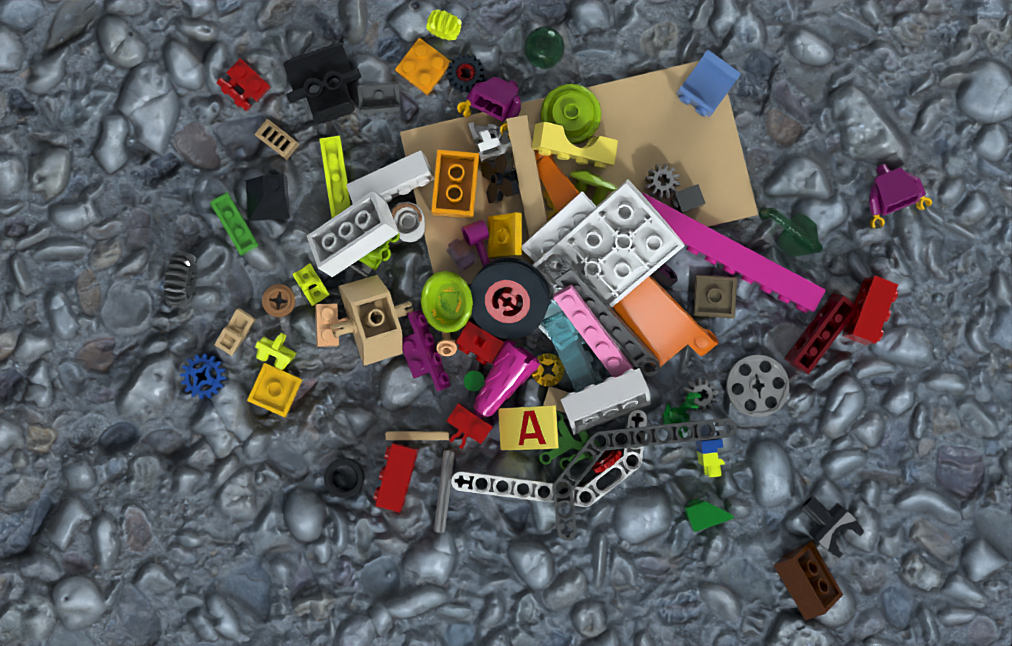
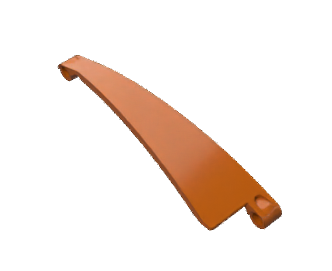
(648, 307)

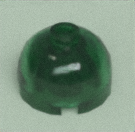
(544, 47)

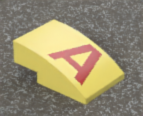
(528, 428)

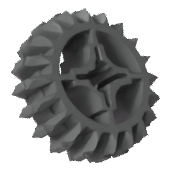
(180, 279)

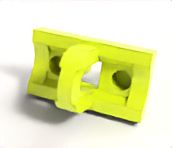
(306, 277)
(275, 348)

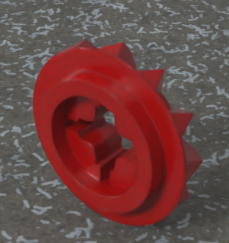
(606, 460)

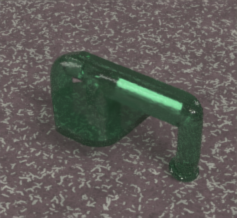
(799, 233)

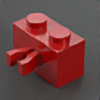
(479, 343)
(469, 424)

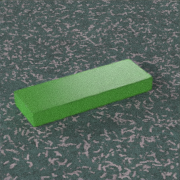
(234, 223)

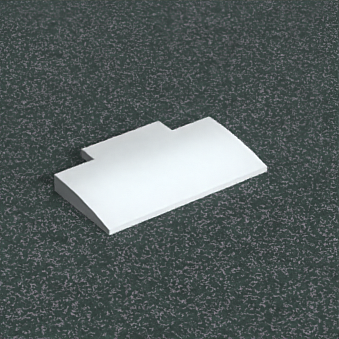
(607, 244)

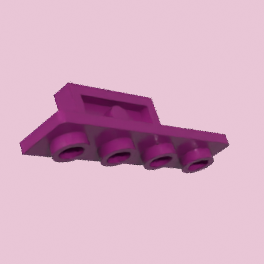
(422, 352)

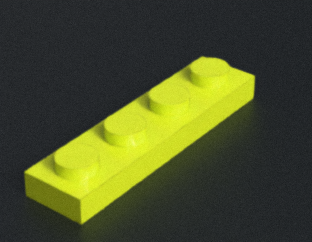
(335, 174)

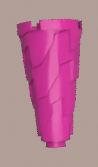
(508, 372)

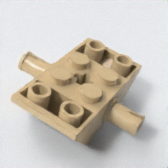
(372, 299)

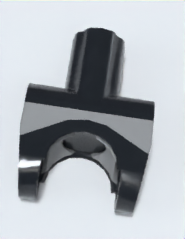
(829, 523)

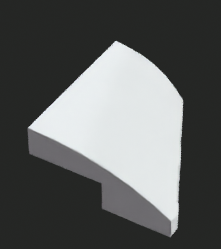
(491, 154)

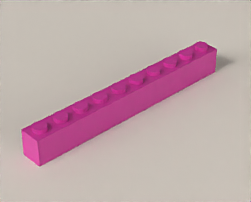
(741, 260)

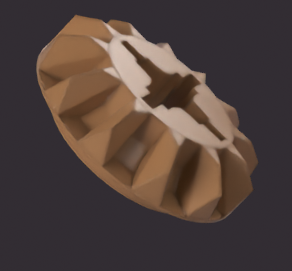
(273, 293)

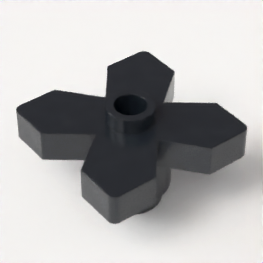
(501, 176)

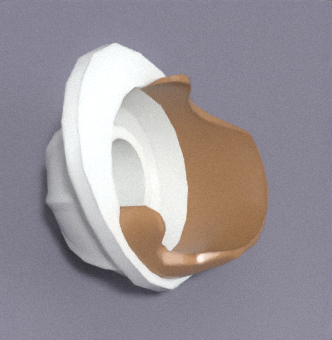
(409, 221)

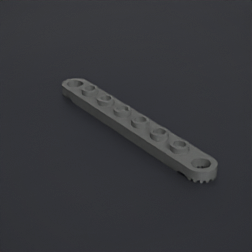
(618, 330)

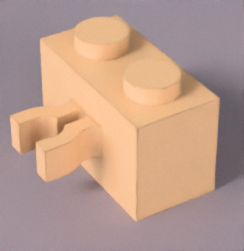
(324, 317)

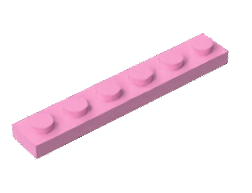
(592, 331)

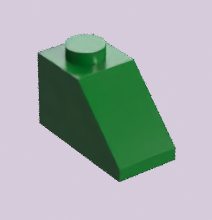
(704, 515)

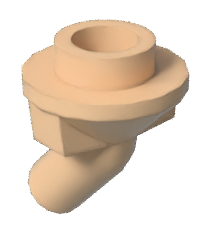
(446, 346)

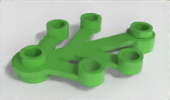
(566, 443)

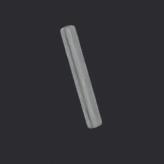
(444, 491)

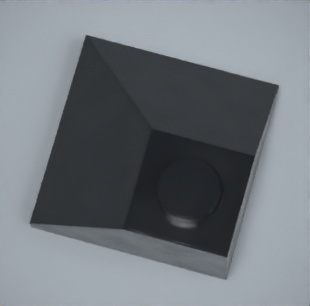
(267, 198)

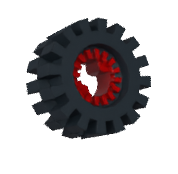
(455, 74)

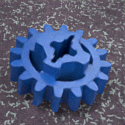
(199, 384)

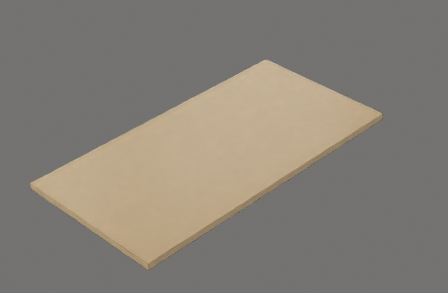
(650, 131)

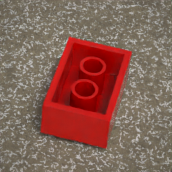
(873, 310)
(395, 477)

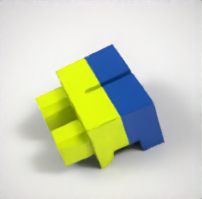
(708, 456)

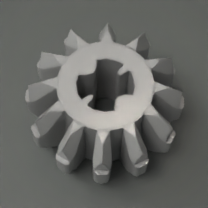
(668, 177)
(707, 391)

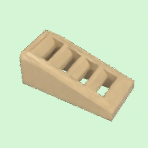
(291, 147)

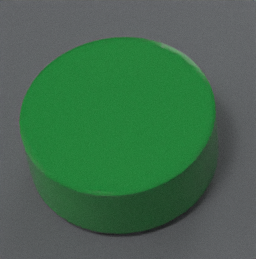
(474, 381)

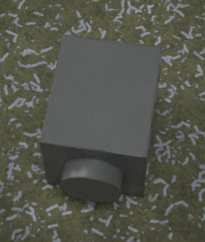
(688, 199)

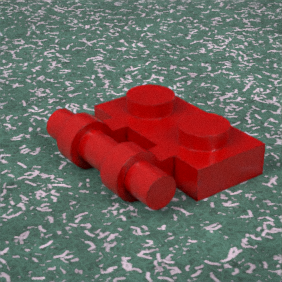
(248, 80)

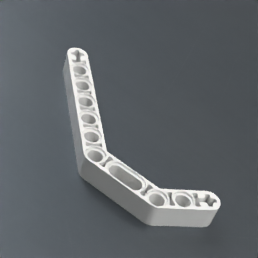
(534, 485)

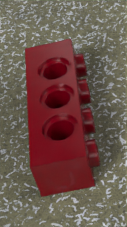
(821, 333)

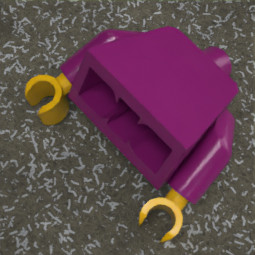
(494, 98)
(893, 192)

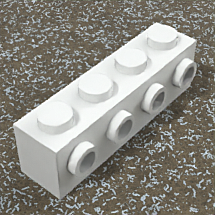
(393, 179)

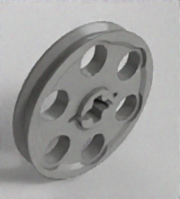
(767, 390)

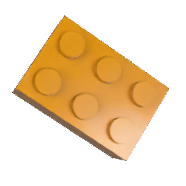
(455, 184)

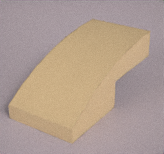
(235, 332)

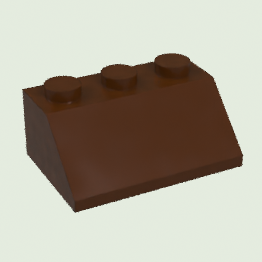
(808, 580)

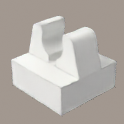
(486, 141)

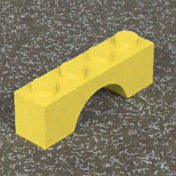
(551, 139)

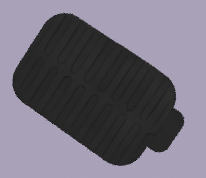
(318, 69)

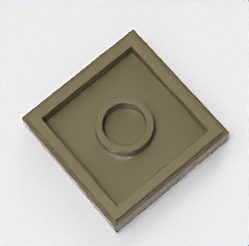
(714, 296)

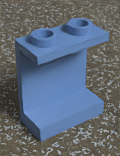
(708, 84)

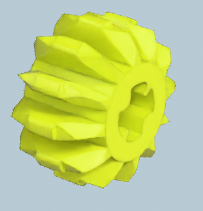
(443, 25)

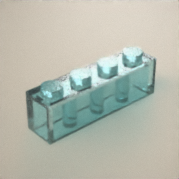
(571, 352)

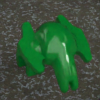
(679, 414)

